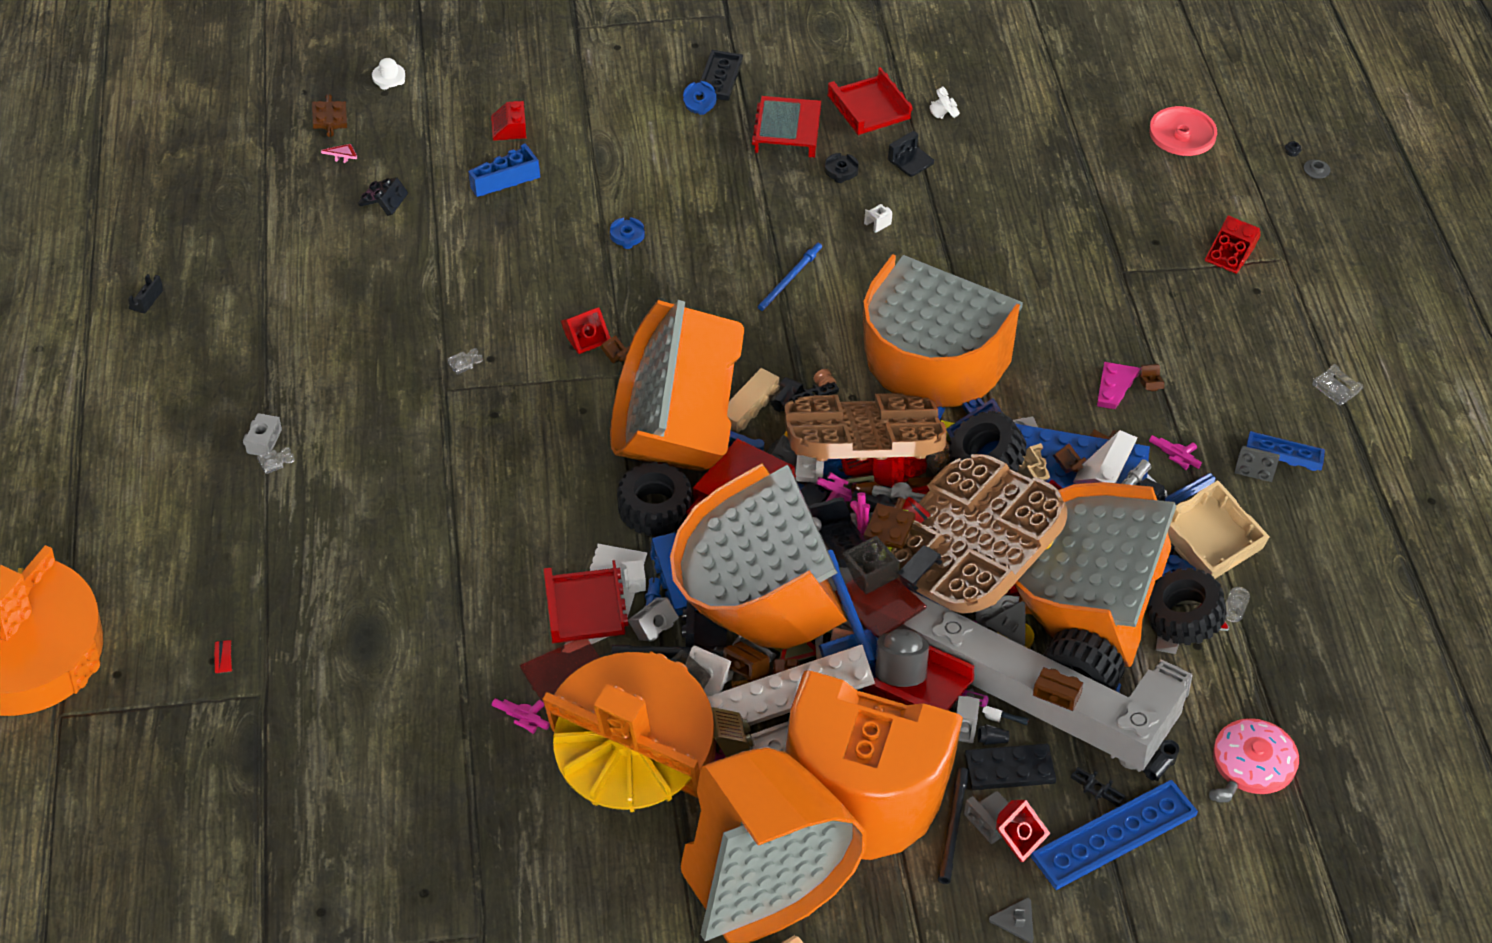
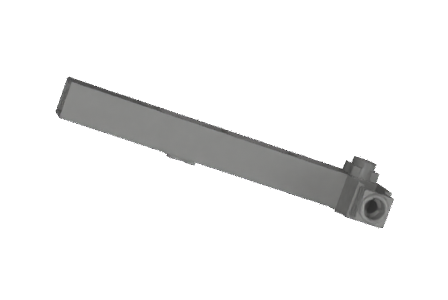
(1102, 717)

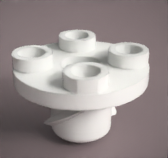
(388, 74)
(943, 105)

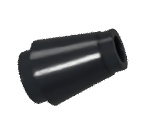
(992, 735)

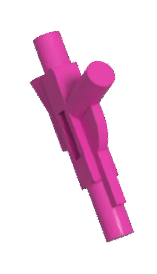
(1178, 452)
(836, 487)
(861, 509)
(525, 714)

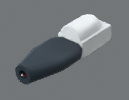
(996, 714)

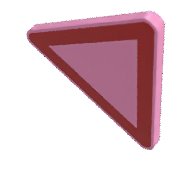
(341, 151)

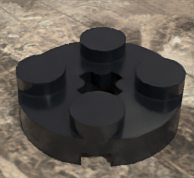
(841, 174)

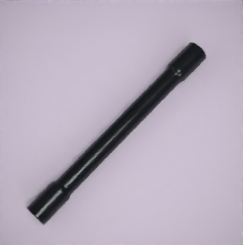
(665, 650)
(946, 864)

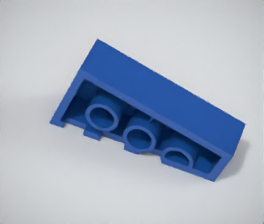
(505, 171)
(660, 553)

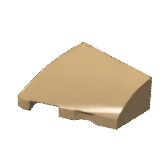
(1034, 464)

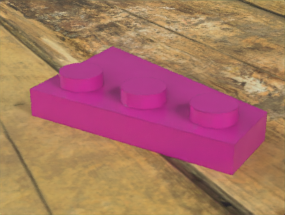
(1114, 383)

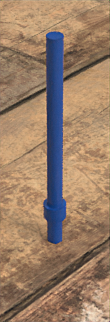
(808, 257)

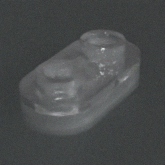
(1234, 607)

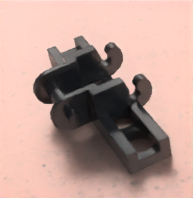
(818, 391)
(1091, 782)

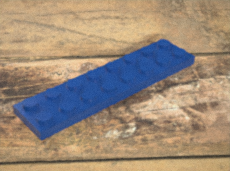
(1113, 834)

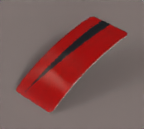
(912, 506)
(223, 656)

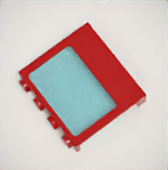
(787, 122)

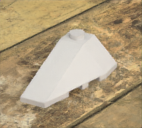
(1108, 461)

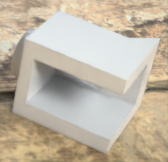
(880, 215)
(634, 575)

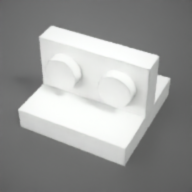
(808, 469)
(716, 666)

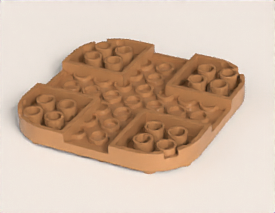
(864, 429)
(985, 528)

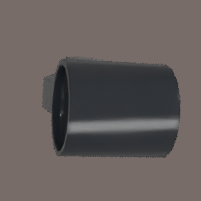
(786, 390)
(1162, 761)

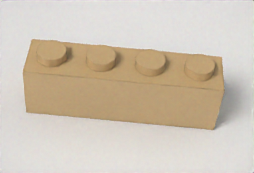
(751, 399)

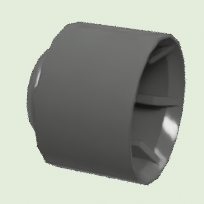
(901, 658)

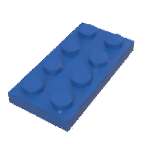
(1289, 451)

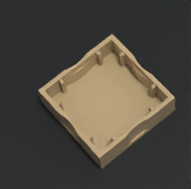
(1215, 531)

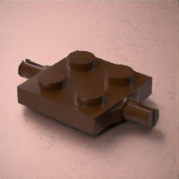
(329, 115)
(890, 524)

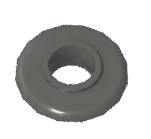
(1321, 171)

